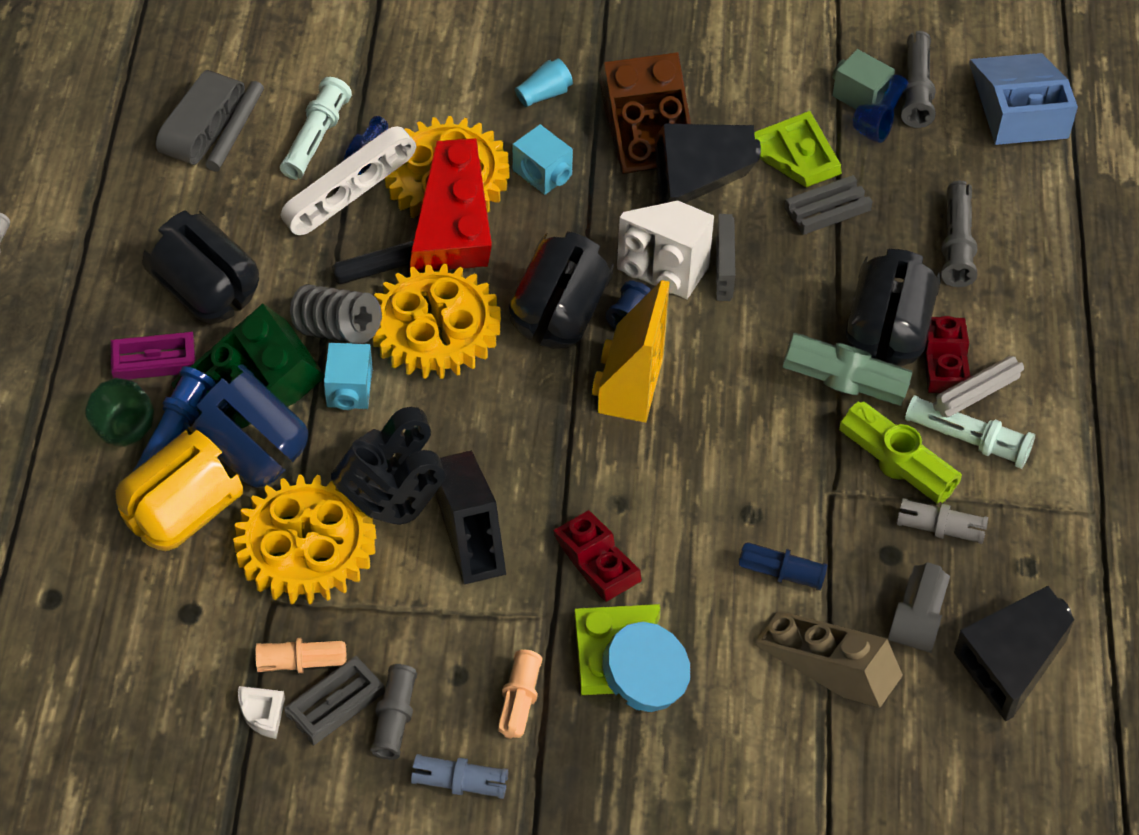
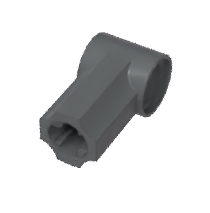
(918, 615)

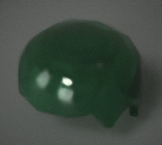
(120, 412)

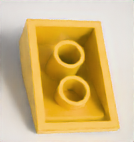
(634, 359)

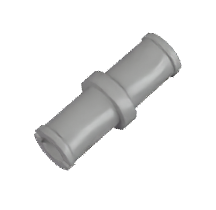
(942, 521)

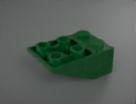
(267, 349)

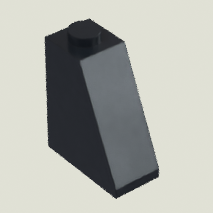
(702, 158)
(471, 518)
(1015, 647)

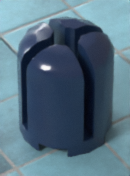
(265, 413)

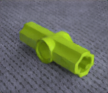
(915, 464)

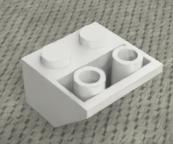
(666, 244)

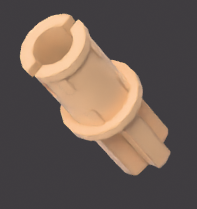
(299, 655)
(519, 693)

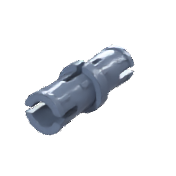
(459, 776)

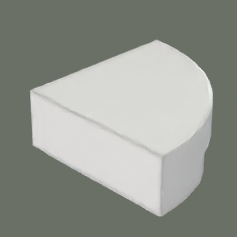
(261, 709)

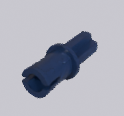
(782, 565)

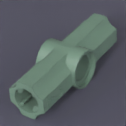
(847, 369)

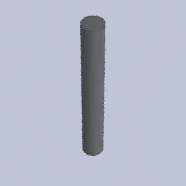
(234, 126)

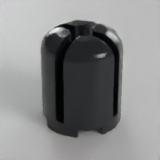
(202, 267)
(582, 286)
(911, 298)

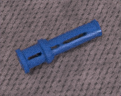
(178, 409)

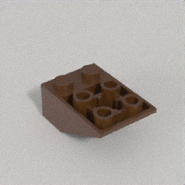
(638, 101)

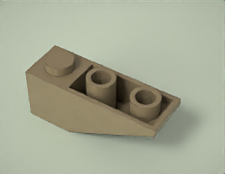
(837, 657)

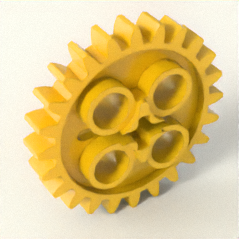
(410, 180)
(458, 305)
(303, 540)

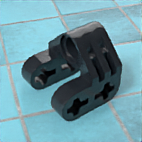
(378, 480)

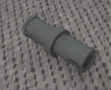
(394, 712)

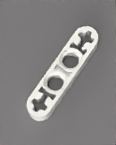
(304, 216)

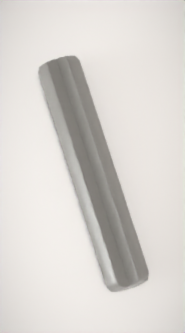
(978, 386)

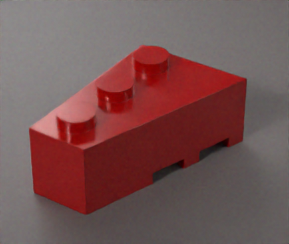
(454, 211)

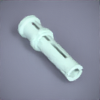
(321, 116)
(995, 437)

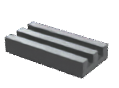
(824, 200)
(725, 257)
(318, 731)

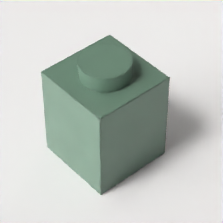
(861, 80)

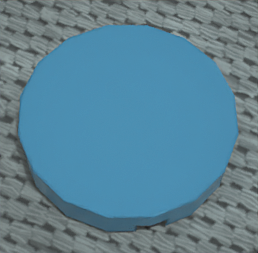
(646, 666)

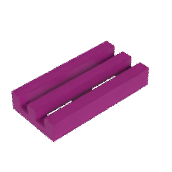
(153, 361)

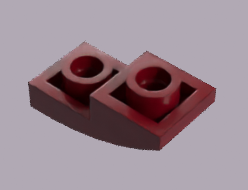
(946, 353)
(596, 557)

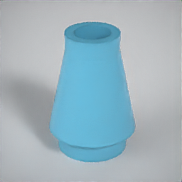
(546, 82)

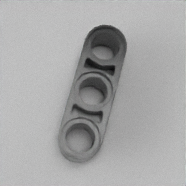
(200, 117)

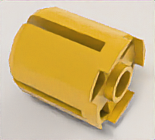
(176, 491)

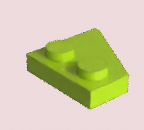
(799, 150)
(593, 633)

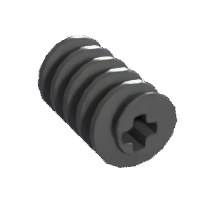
(335, 313)

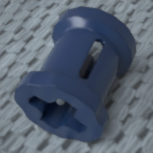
(631, 294)

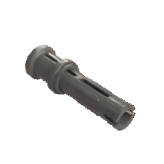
(918, 96)
(959, 244)

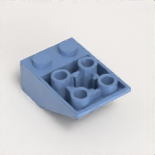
(1024, 98)

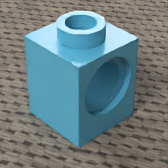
(542, 159)
(348, 376)

